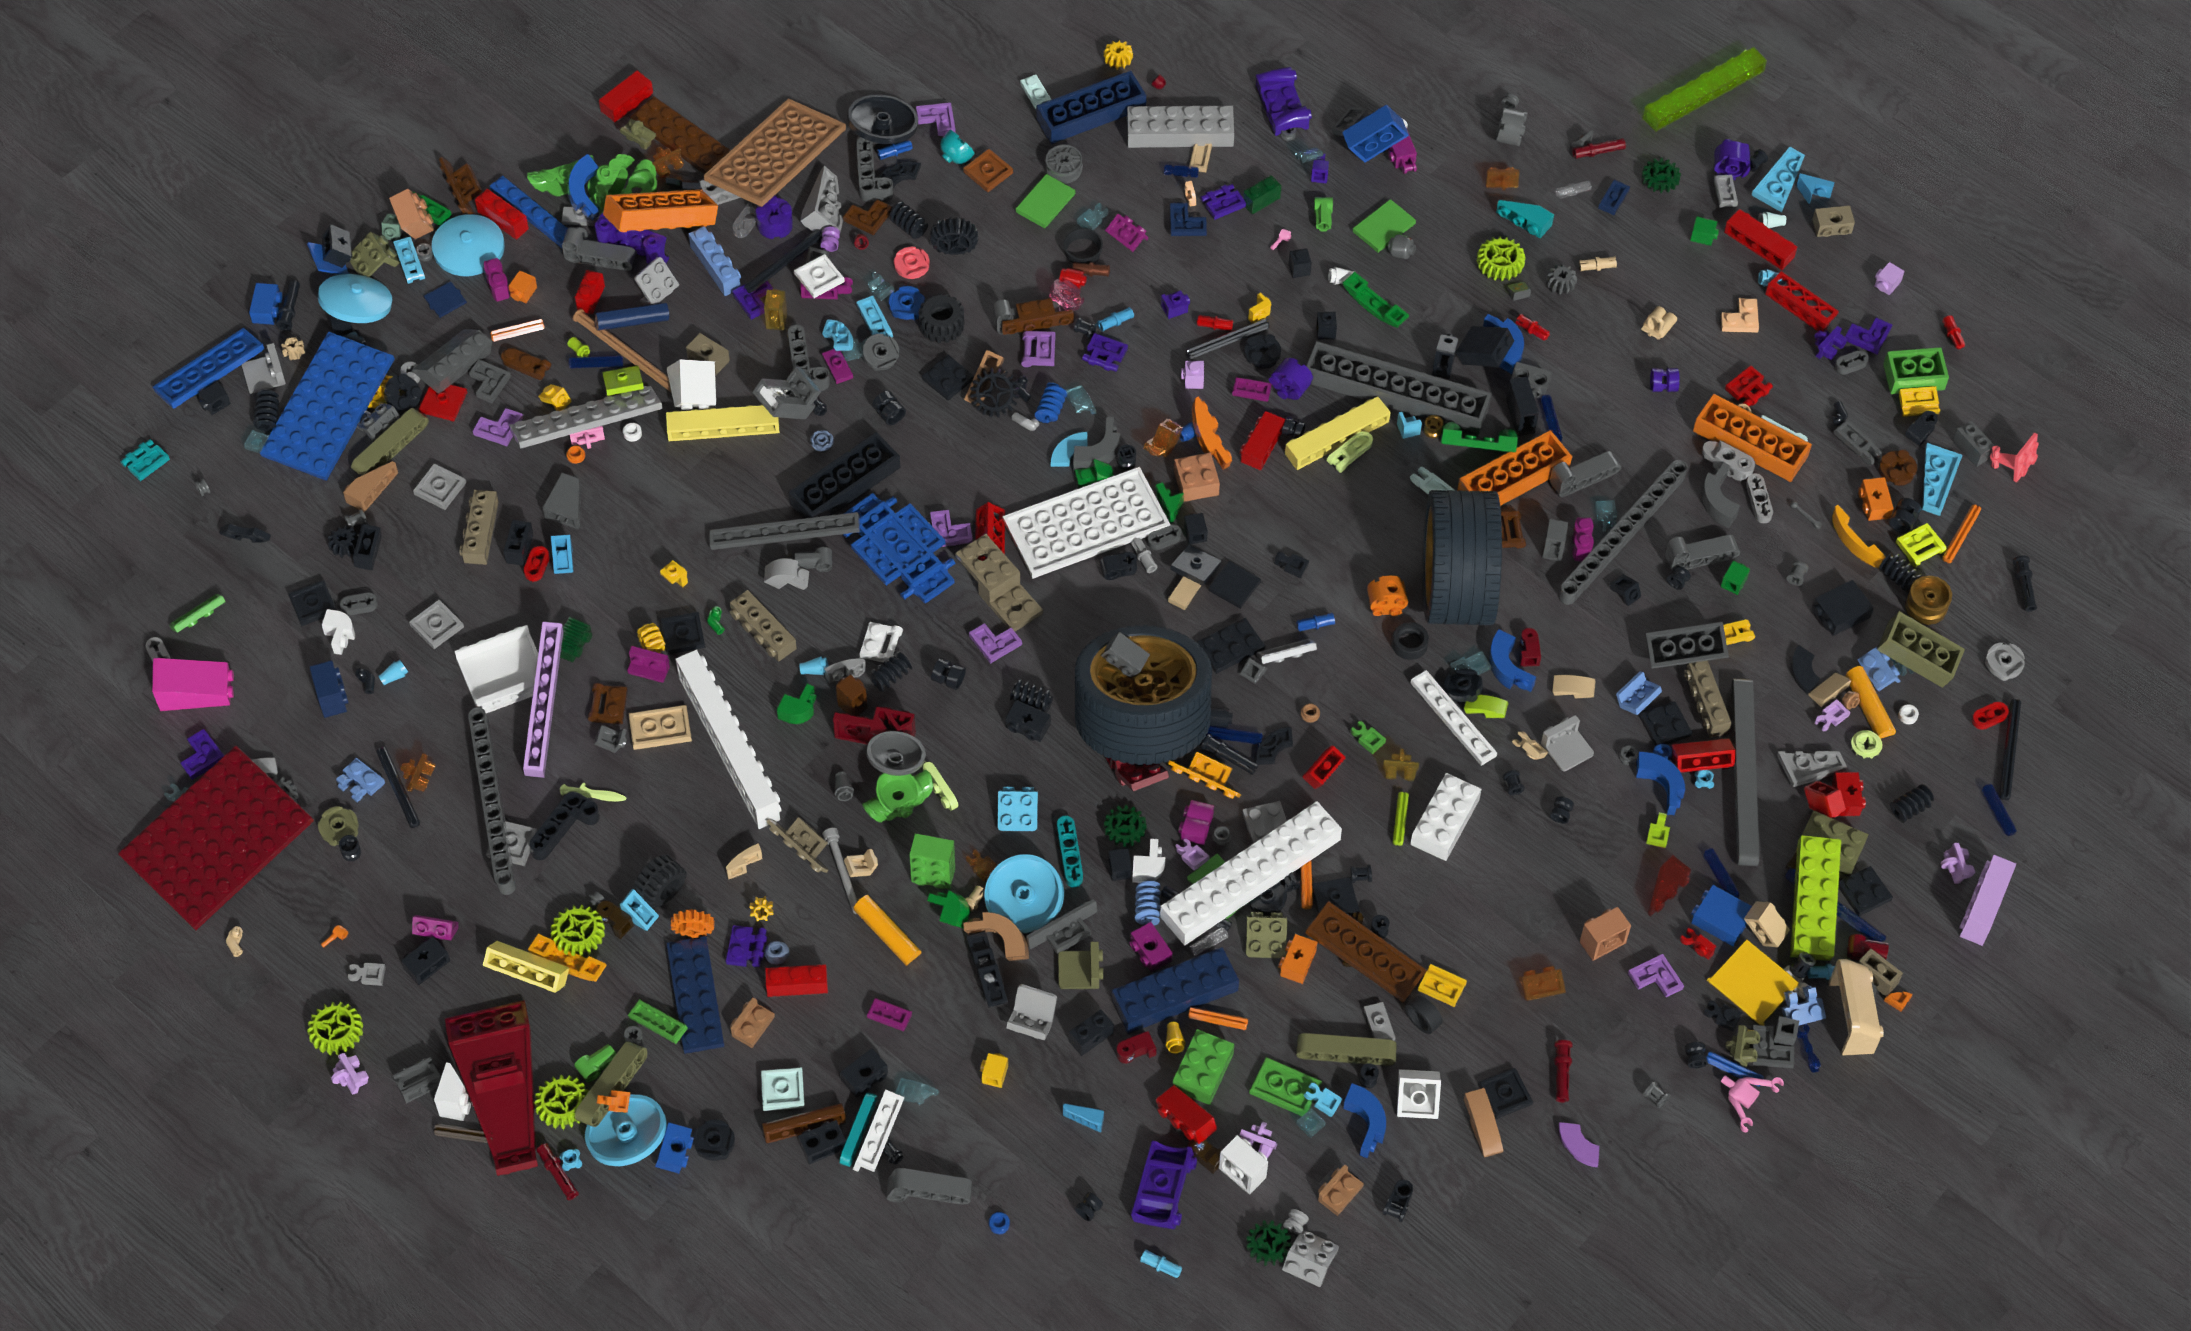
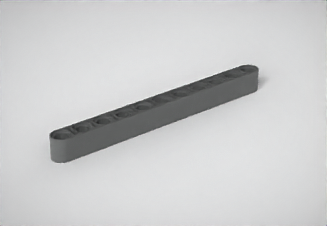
(1621, 538)
(1745, 772)
(493, 807)

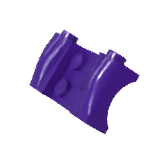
(1282, 100)
(644, 242)
(1162, 1185)

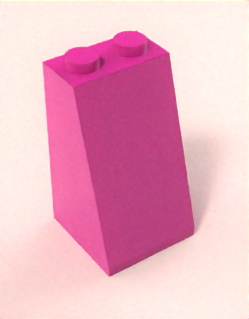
(191, 684)

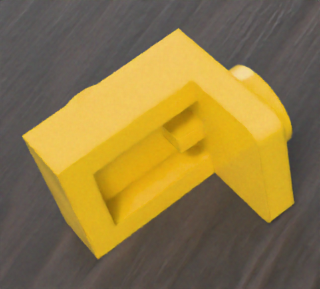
(1260, 310)
(556, 396)
(675, 573)

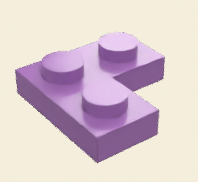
(939, 114)
(498, 431)
(951, 533)
(992, 646)
(1657, 971)

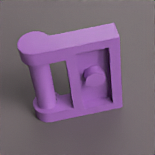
(1044, 351)

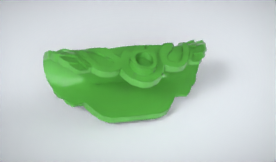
(642, 177)
(553, 180)
(609, 180)
(915, 791)

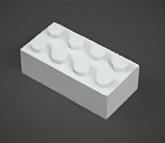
(1446, 816)

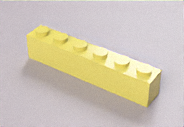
(720, 423)
(1332, 435)

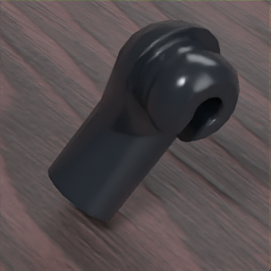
(367, 678)

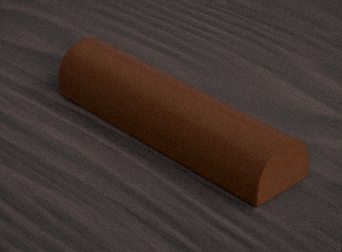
(796, 1124)

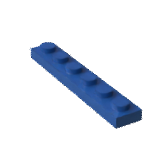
(535, 213)

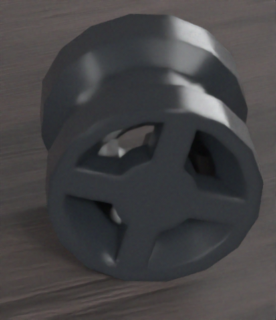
(1679, 577)

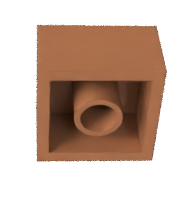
(412, 213)
(1196, 477)
(1605, 933)

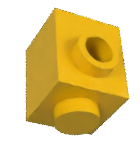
(994, 1069)

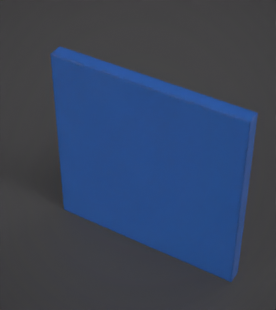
(323, 266)

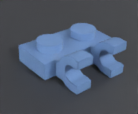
(365, 779)
(1806, 1011)

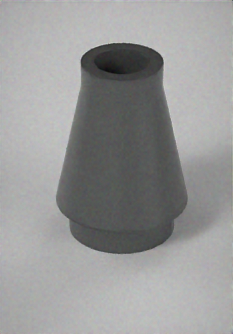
(843, 787)

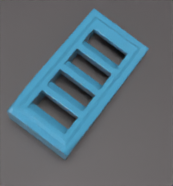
(1086, 1116)

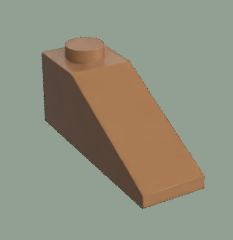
(989, 361)
(367, 488)

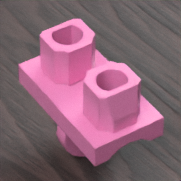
(587, 436)

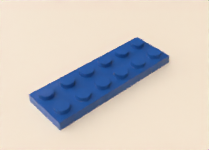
(208, 368)

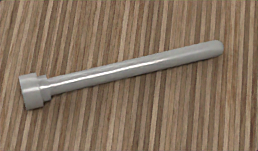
(831, 836)

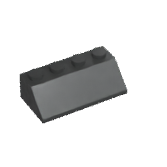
(453, 359)
(1687, 645)

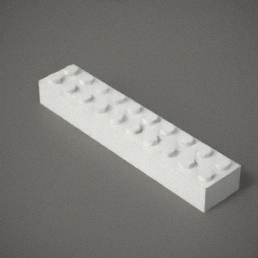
(728, 739)
(1250, 873)

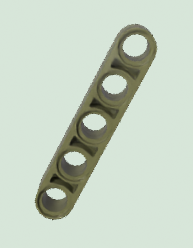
(390, 442)
(1346, 1049)
(614, 1077)

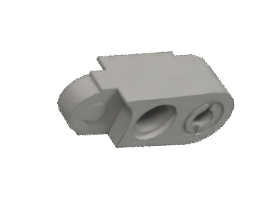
(1740, 463)

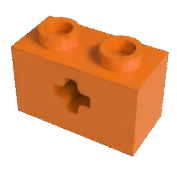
(1876, 499)
(1298, 968)

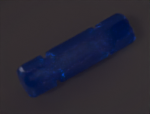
(1181, 170)

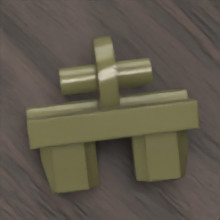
(637, 132)
(1740, 1045)

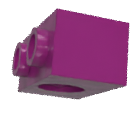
(1149, 936)

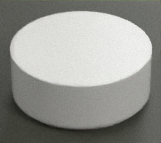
(632, 432)
(1908, 714)

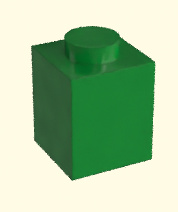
(1704, 231)
(1735, 577)

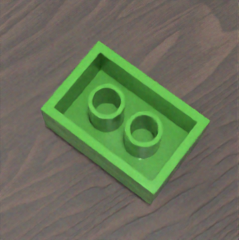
(1915, 369)
(932, 861)
(1203, 1066)

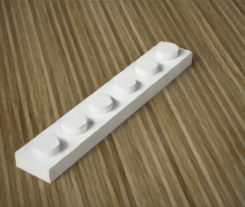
(1453, 718)

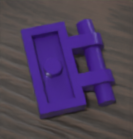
(1223, 205)
(1107, 348)
(740, 943)

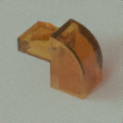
(1164, 439)

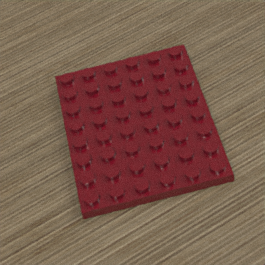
(215, 837)

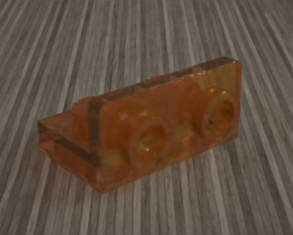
(1542, 984)

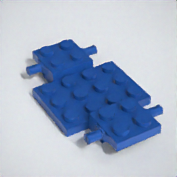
(902, 547)

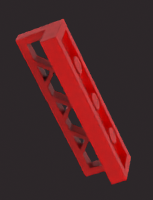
(1795, 305)
(986, 521)

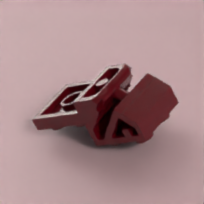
(864, 729)
(1136, 775)

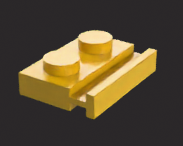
(1918, 400)
(1442, 985)

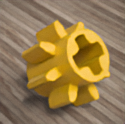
(761, 914)

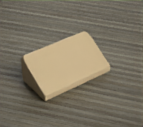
(1829, 689)

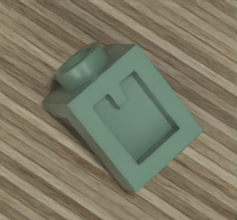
(391, 227)

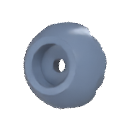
(820, 436)
(776, 958)

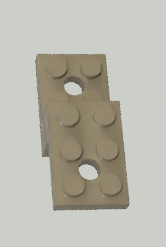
(999, 583)

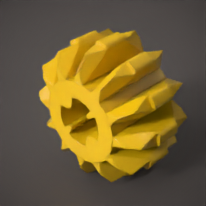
(1118, 54)
(651, 638)

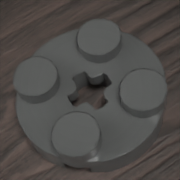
(877, 361)

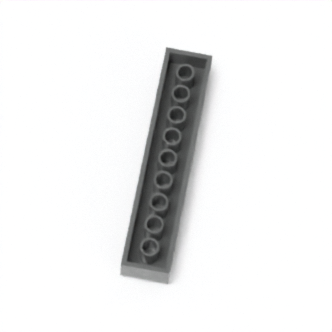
(1398, 387)

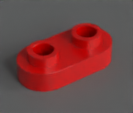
(536, 565)
(1988, 715)

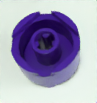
(1732, 159)
(774, 218)
(1291, 379)

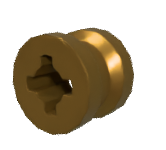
(1435, 422)

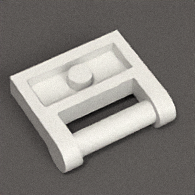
(875, 641)

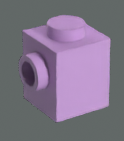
(1888, 278)
(1193, 374)

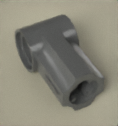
(819, 559)

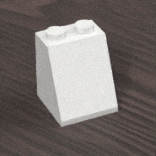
(692, 384)

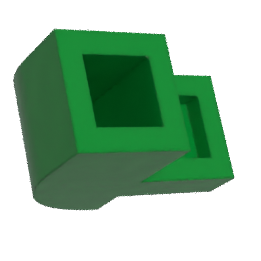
(797, 710)
(955, 908)

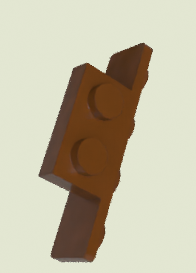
(463, 182)
(1036, 315)

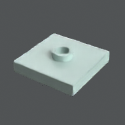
(782, 1089)

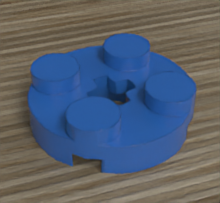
(904, 294)

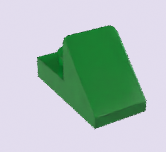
(1093, 474)
(1170, 504)

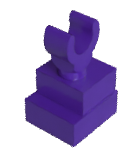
(1320, 170)

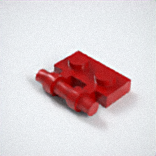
(1745, 382)

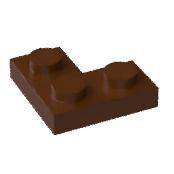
(870, 220)

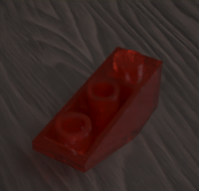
(1670, 878)

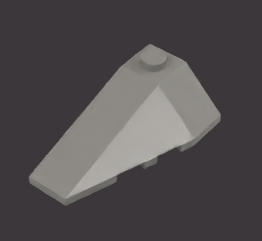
(822, 204)

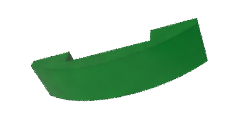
(1373, 303)

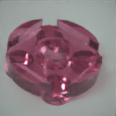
(1066, 295)

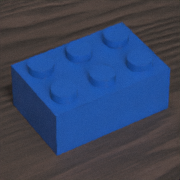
(1375, 133)

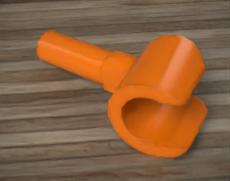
(339, 932)

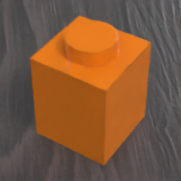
(522, 287)

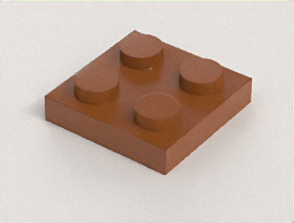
(988, 170)

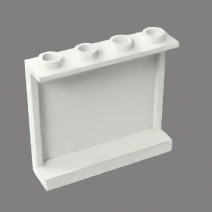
(500, 669)

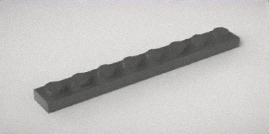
(784, 531)

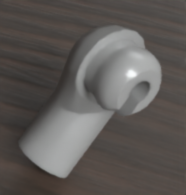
(1025, 422)

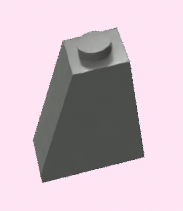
(565, 502)

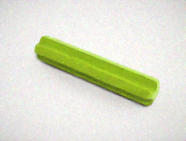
(1400, 819)

